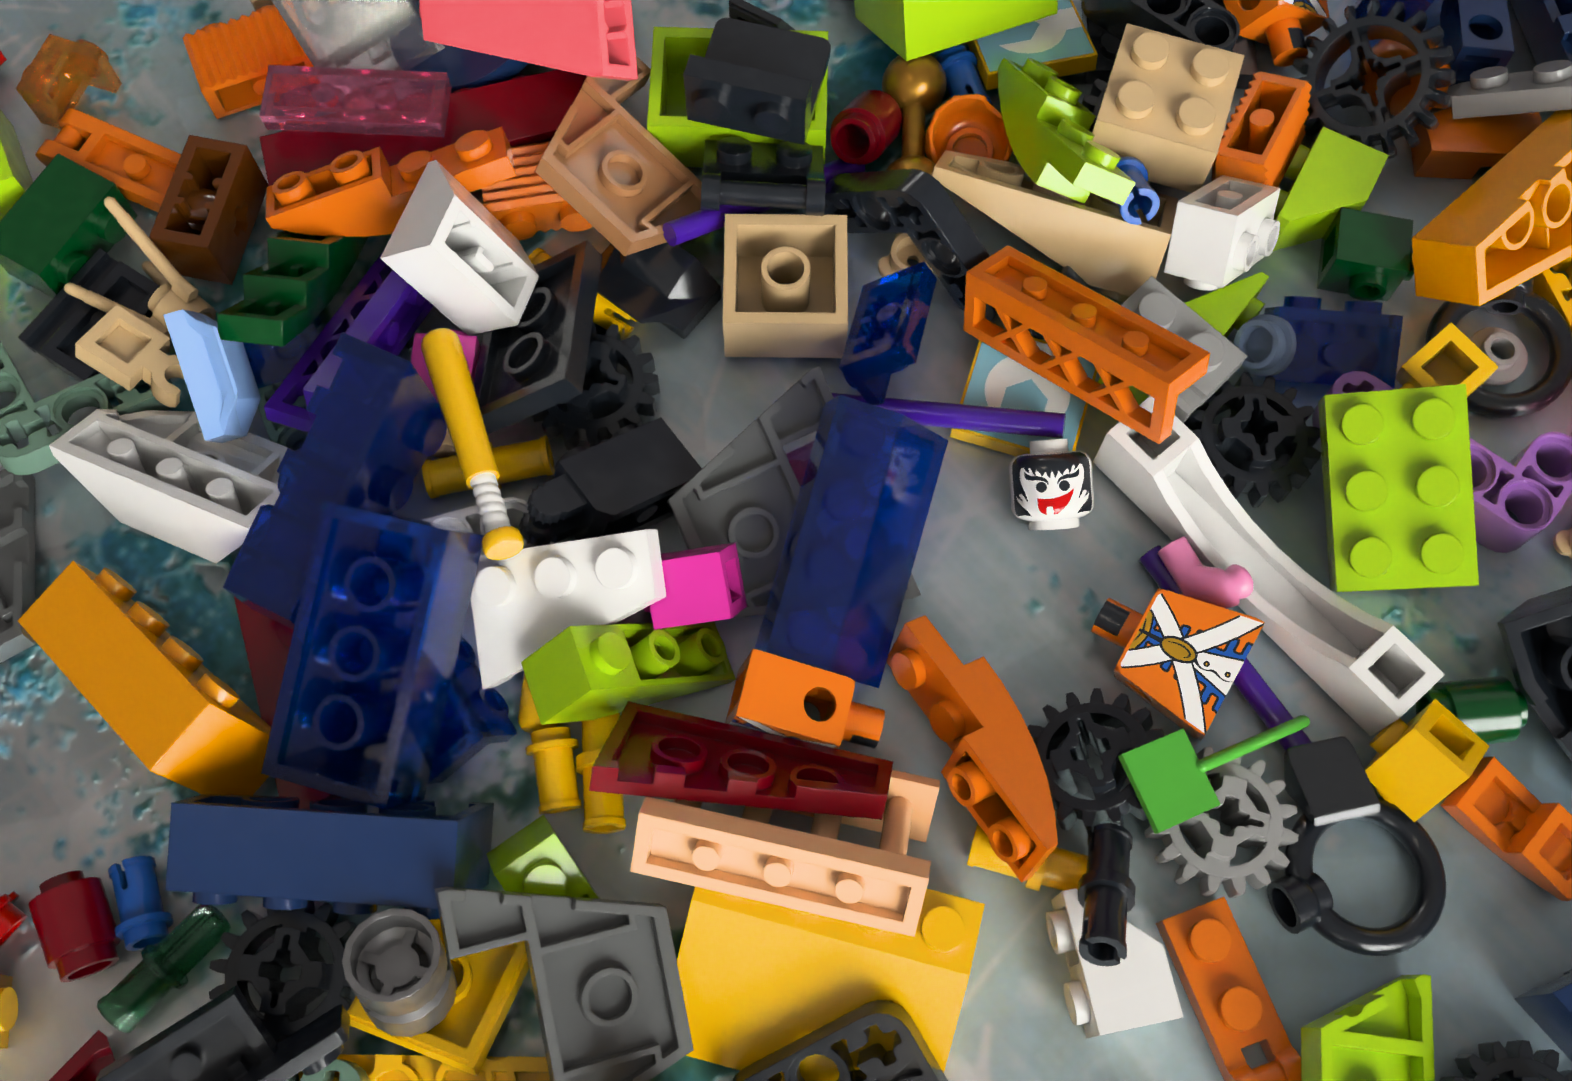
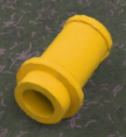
(555, 769)

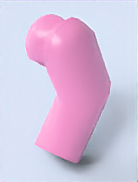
(1204, 582)

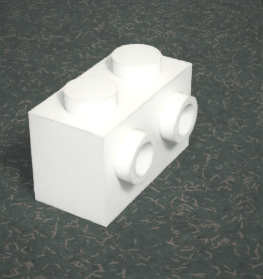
(1222, 232)

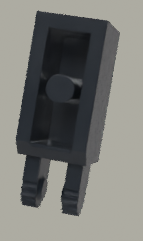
(610, 486)

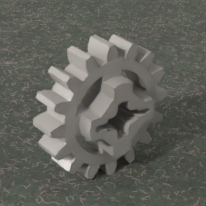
(1248, 825)

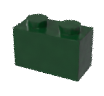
(59, 225)

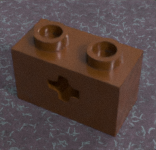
(210, 209)

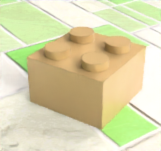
(1168, 105)
(785, 285)

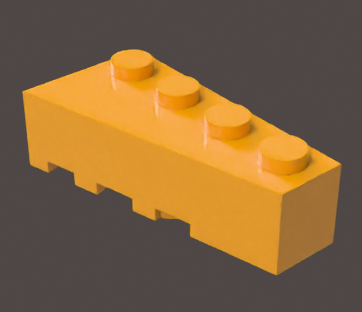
(148, 683)

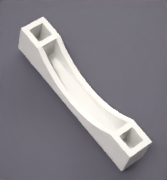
(1345, 650)

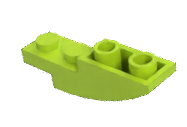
(1053, 134)

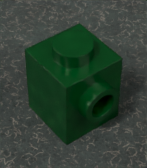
(1365, 255)

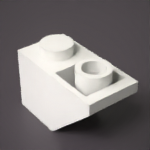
(1117, 996)

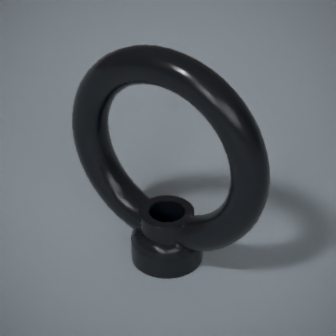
(1559, 341)
(1305, 902)

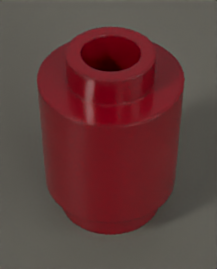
(866, 127)
(75, 925)

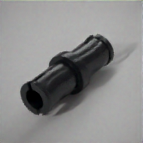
(1106, 895)

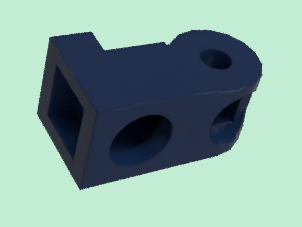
(1478, 35)

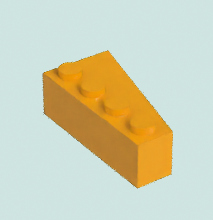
(1504, 224)

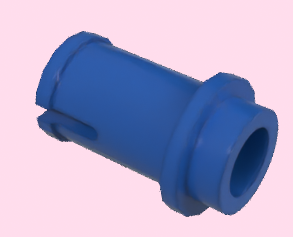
(961, 72)
(1141, 195)
(139, 903)

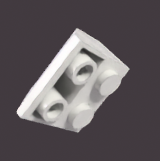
(460, 256)

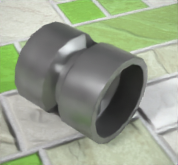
(400, 972)

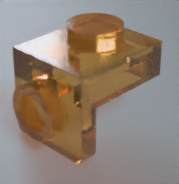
(61, 76)

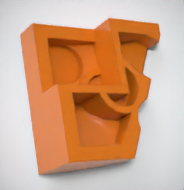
(1466, 144)

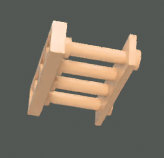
(797, 867)

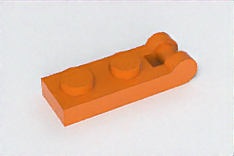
(131, 162)
(1228, 993)

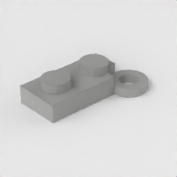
(1497, 92)

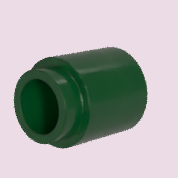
(1484, 705)

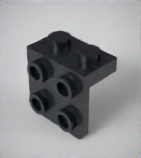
(757, 80)

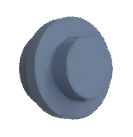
(1268, 344)

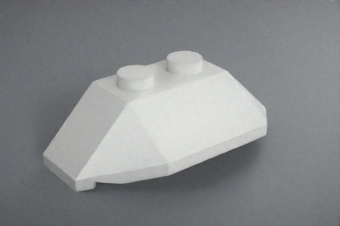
(170, 481)

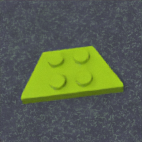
(1374, 1036)

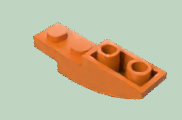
(367, 196)
(993, 755)

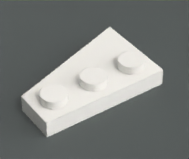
(559, 585)

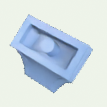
(215, 376)

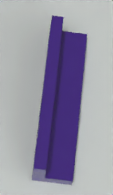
(377, 311)

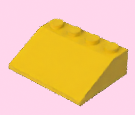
(776, 973)

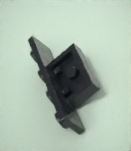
(232, 1044)

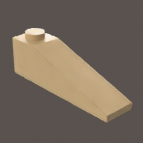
(1073, 234)

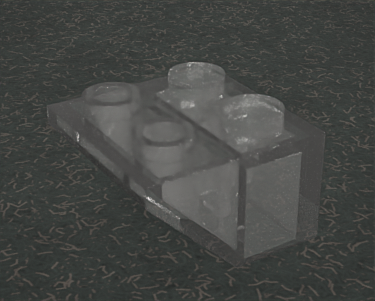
(359, 32)

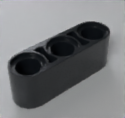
(1188, 19)

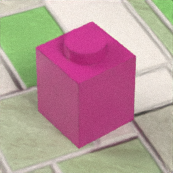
(699, 587)

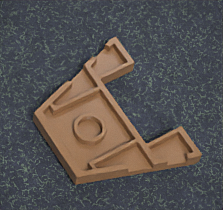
(617, 168)

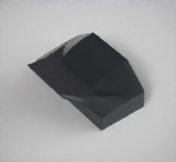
(659, 286)

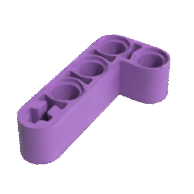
(1499, 483)

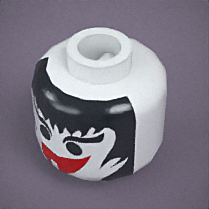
(1051, 485)

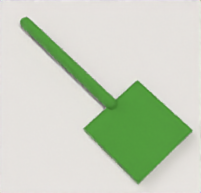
(1173, 779)

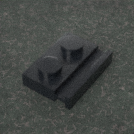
(69, 318)

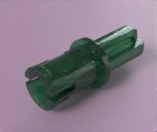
(163, 967)

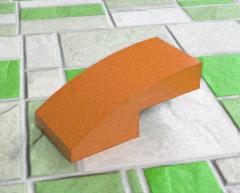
(1516, 826)

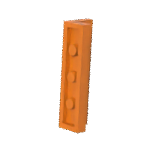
(1085, 325)

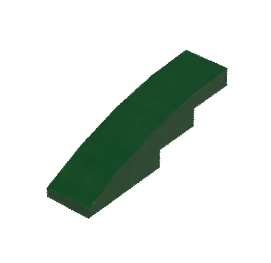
(290, 288)

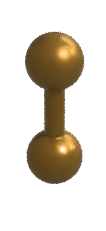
(918, 90)

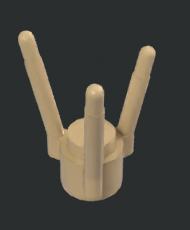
(174, 290)

